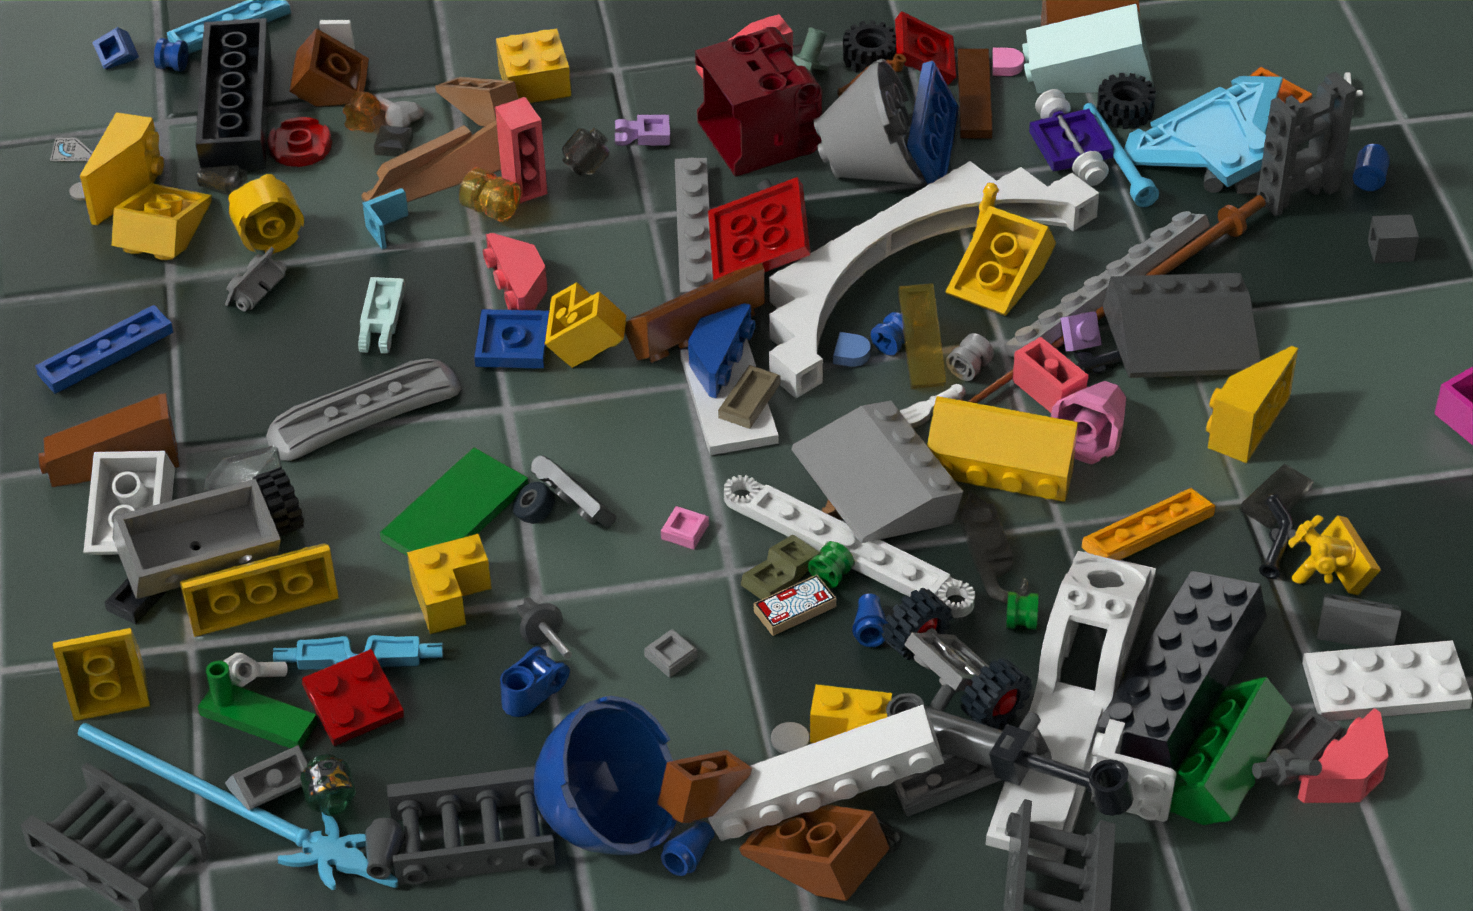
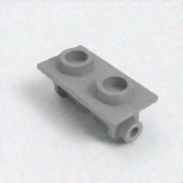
(246, 288)

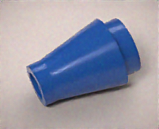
(869, 621)
(685, 850)

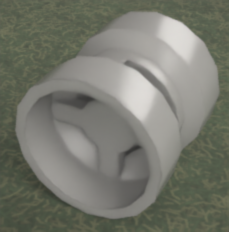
(970, 356)

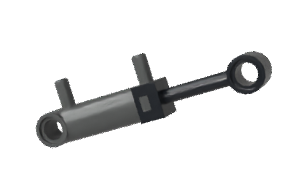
(1014, 752)

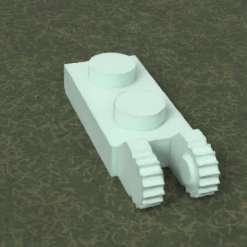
(381, 312)

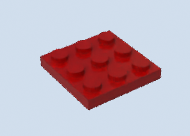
(760, 229)

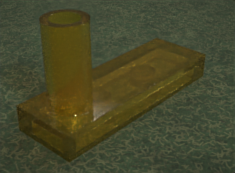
(922, 336)

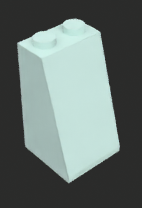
(1087, 50)

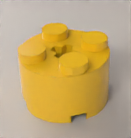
(265, 214)

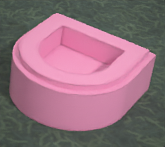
(1006, 61)

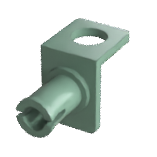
(811, 50)

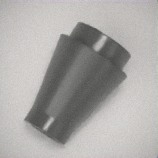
(383, 841)

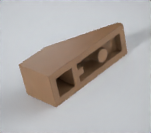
(478, 96)

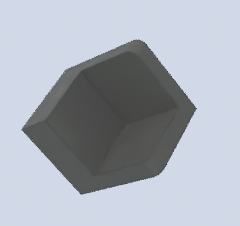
(1393, 238)

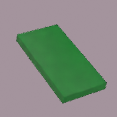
(456, 504)

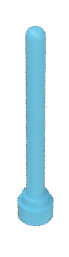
(1142, 189)

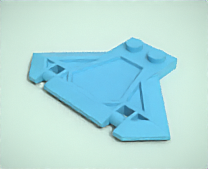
(1214, 131)

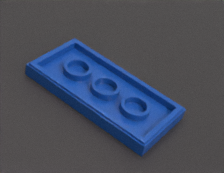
(932, 124)

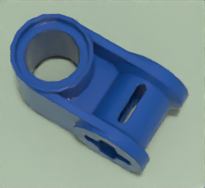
(531, 682)

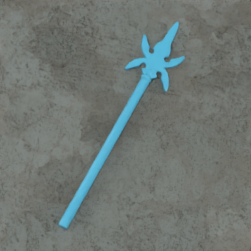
(323, 849)

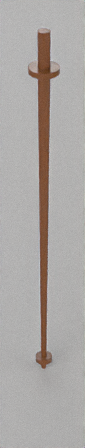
(1230, 221)

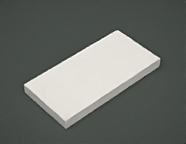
(720, 434)

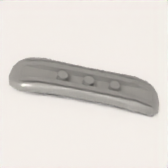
(360, 406)

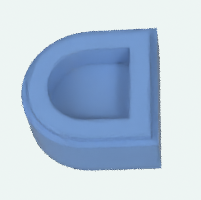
(851, 350)

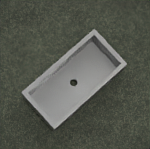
(226, 524)

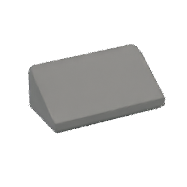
(268, 778)

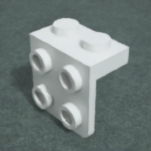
(1150, 782)

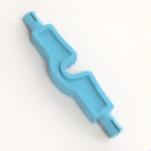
(388, 650)

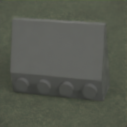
(1182, 324)

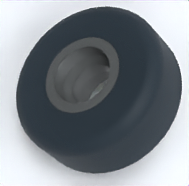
(533, 502)

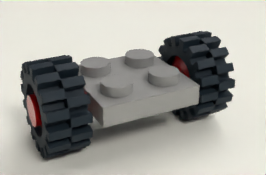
(919, 634)

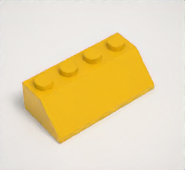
(1003, 448)
(259, 589)

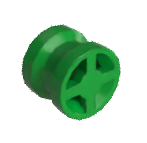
(831, 563)
(1022, 611)

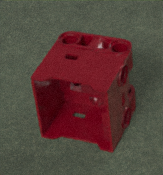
(757, 101)

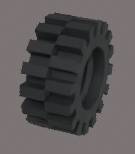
(868, 44)
(1139, 103)
(281, 500)

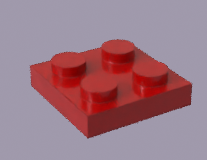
(923, 44)
(352, 697)

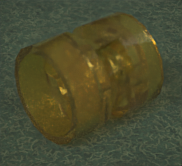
(489, 194)

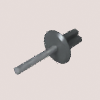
(541, 624)

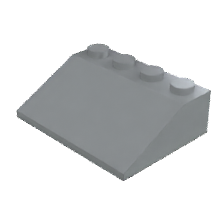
(879, 473)

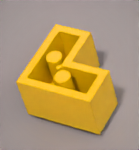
(582, 324)
(446, 574)
(844, 709)

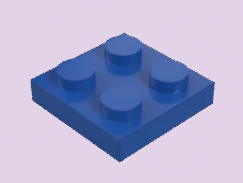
(511, 338)

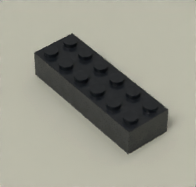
(234, 94)
(1185, 667)

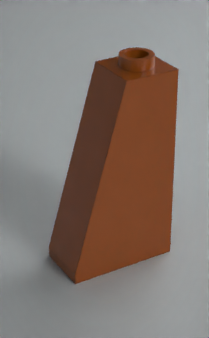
(133, 428)

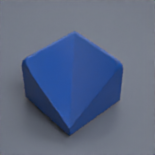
(115, 48)

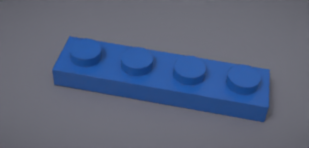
(104, 349)

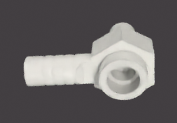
(245, 669)

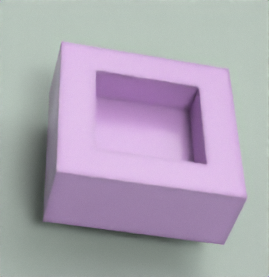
(1080, 331)

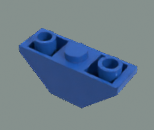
(718, 344)

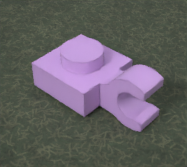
(648, 129)

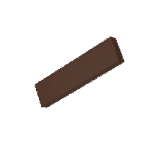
(974, 94)

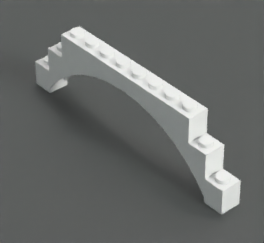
(814, 284)

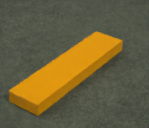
(1149, 525)

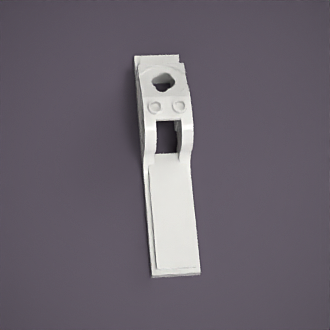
(1098, 594)

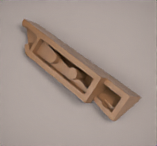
(439, 163)

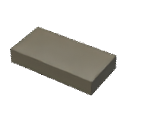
(749, 396)

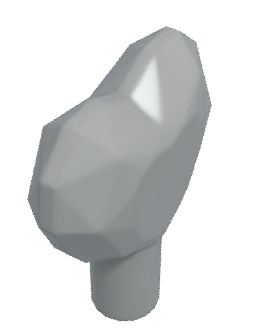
(400, 113)

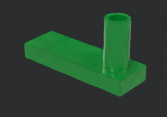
(253, 711)

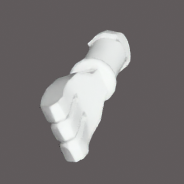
(921, 411)

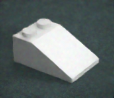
(121, 485)

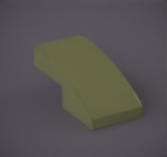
(782, 569)

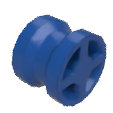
(171, 54)
(889, 335)

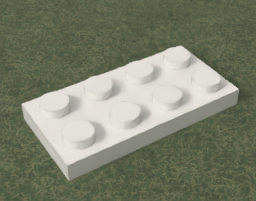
(1388, 679)

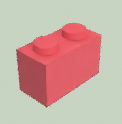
(1046, 373)

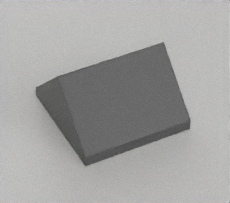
(1358, 621)

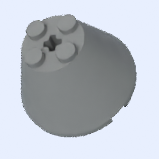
(869, 129)

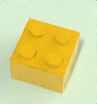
(535, 65)

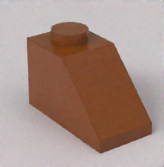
(701, 784)

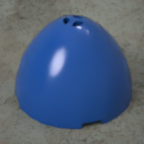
(605, 777)

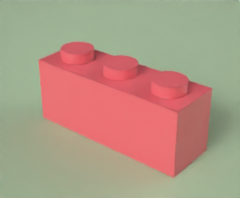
(522, 147)

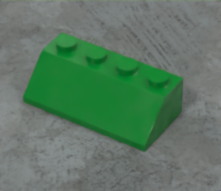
(1221, 759)

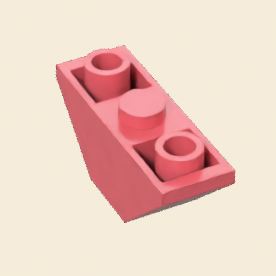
(516, 270)
(1349, 765)

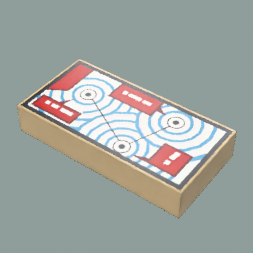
(794, 605)

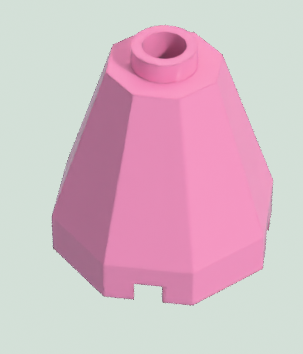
(1099, 419)

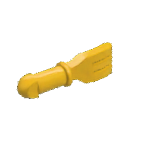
(989, 196)

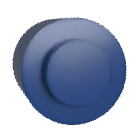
(1371, 167)

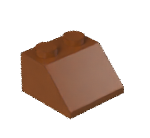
(327, 71)

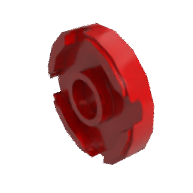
(299, 142)

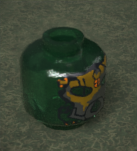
(327, 784)

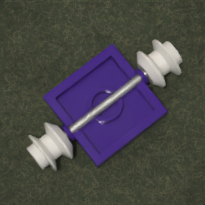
(1070, 138)

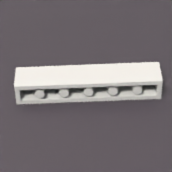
(830, 772)

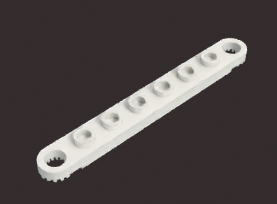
(871, 558)

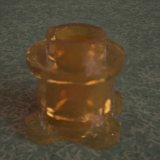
(361, 112)

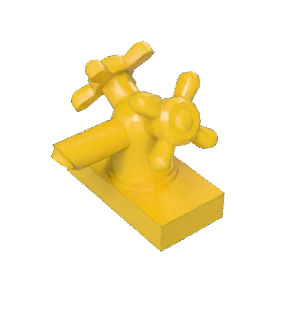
(1335, 550)

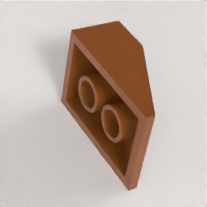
(821, 849)

